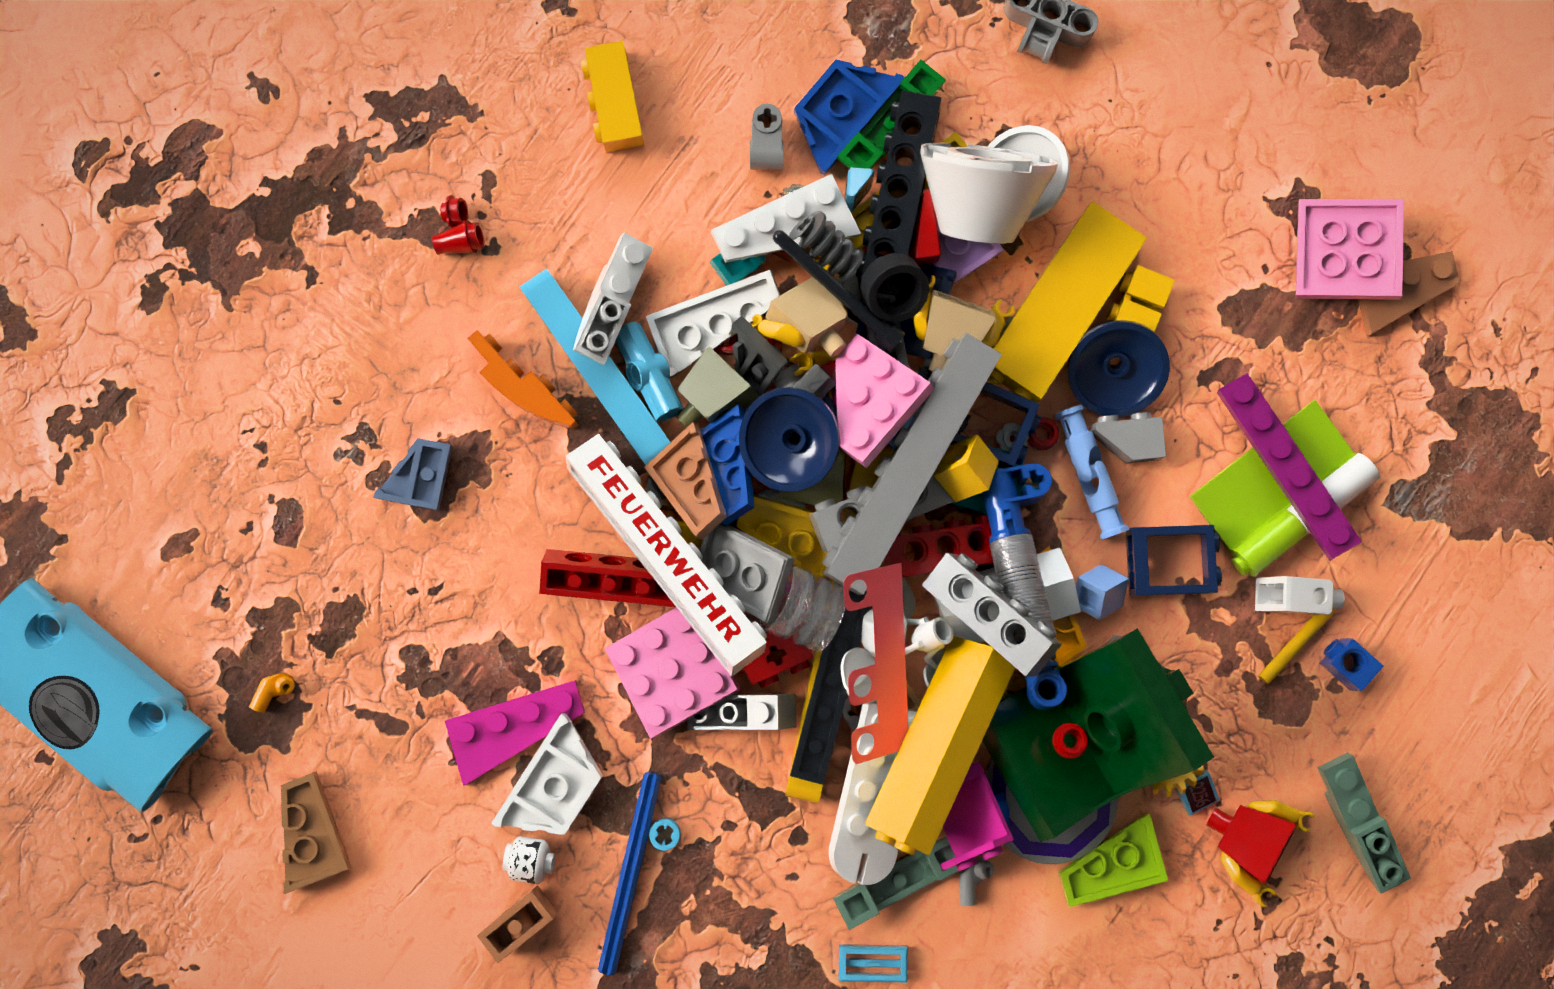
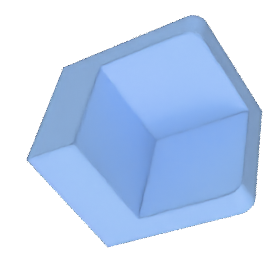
(1101, 591)

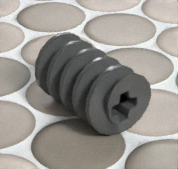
(828, 245)

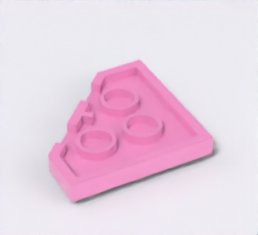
(873, 398)

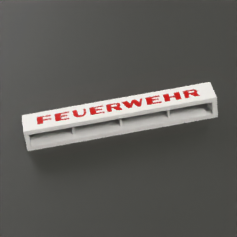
(666, 555)

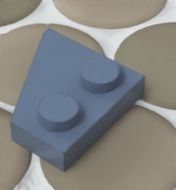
(419, 476)

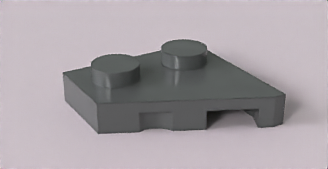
(755, 357)

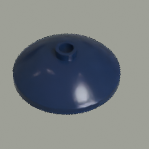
(1128, 384)
(768, 441)

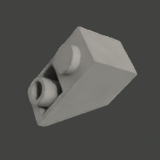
(1132, 439)

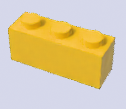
(612, 96)

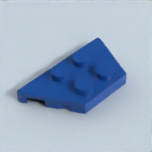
(841, 107)

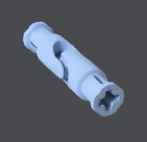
(1089, 465)

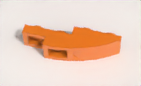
(528, 393)

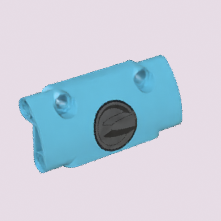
(92, 697)

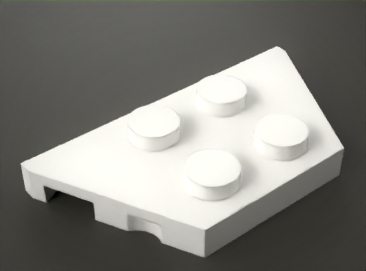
(552, 784)

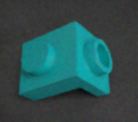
(736, 270)

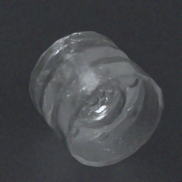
(808, 610)

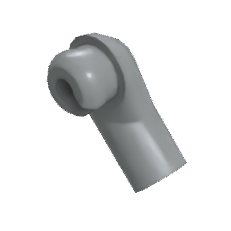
(970, 878)

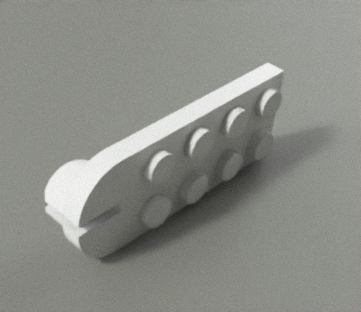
(853, 848)

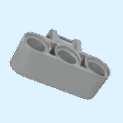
(1044, 32)

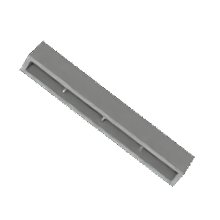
(912, 462)

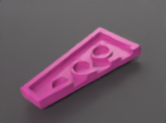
(502, 730)

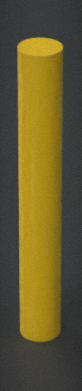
(1293, 646)

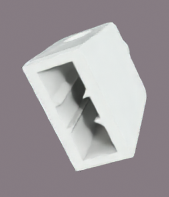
(1297, 595)

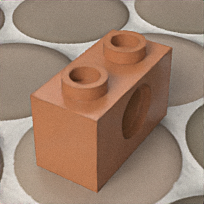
(517, 924)

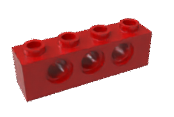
(926, 553)
(599, 578)

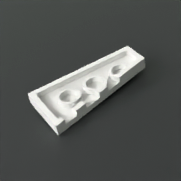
(753, 232)
(706, 320)

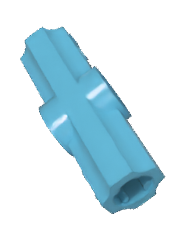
(648, 372)

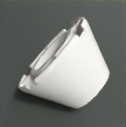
(984, 189)

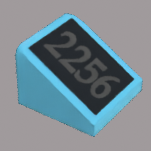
(857, 186)
(1200, 796)

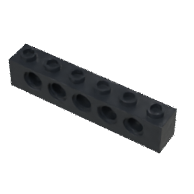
(911, 111)

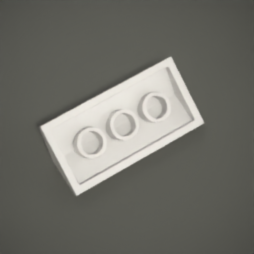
(1058, 587)

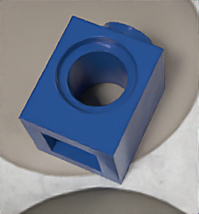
(1364, 667)

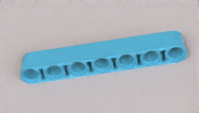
(605, 379)

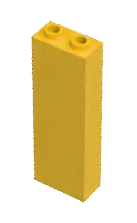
(1064, 302)
(940, 746)

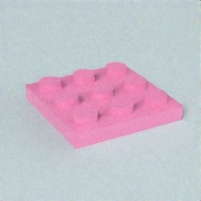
(1350, 249)
(669, 672)

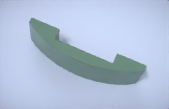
(907, 876)

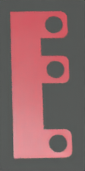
(889, 671)

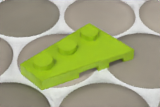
(1116, 865)

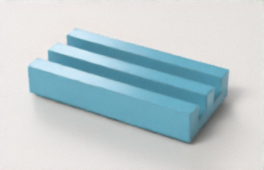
(901, 950)

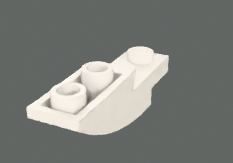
(611, 298)

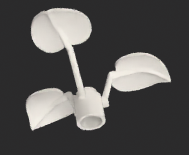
(927, 637)

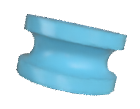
(654, 832)

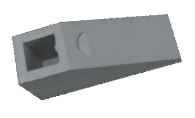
(748, 713)

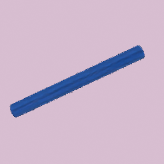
(629, 873)

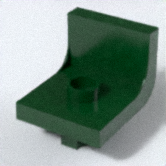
(1133, 730)

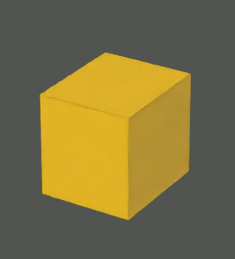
(966, 468)

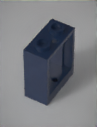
(1028, 425)
(1138, 560)

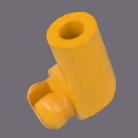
(271, 687)

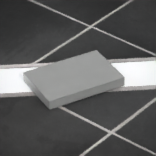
(748, 569)

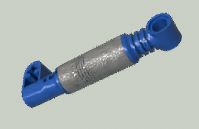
(1017, 560)

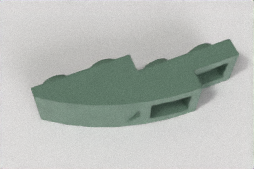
(1361, 823)

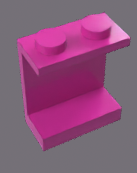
(975, 822)

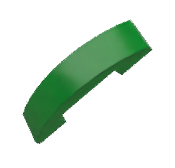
(867, 147)

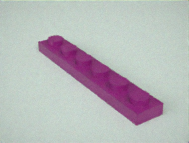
(1289, 467)

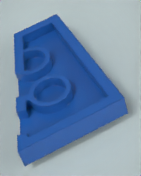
(729, 469)

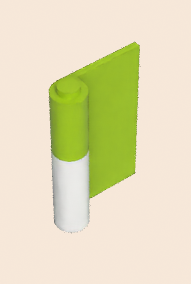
(1252, 510)

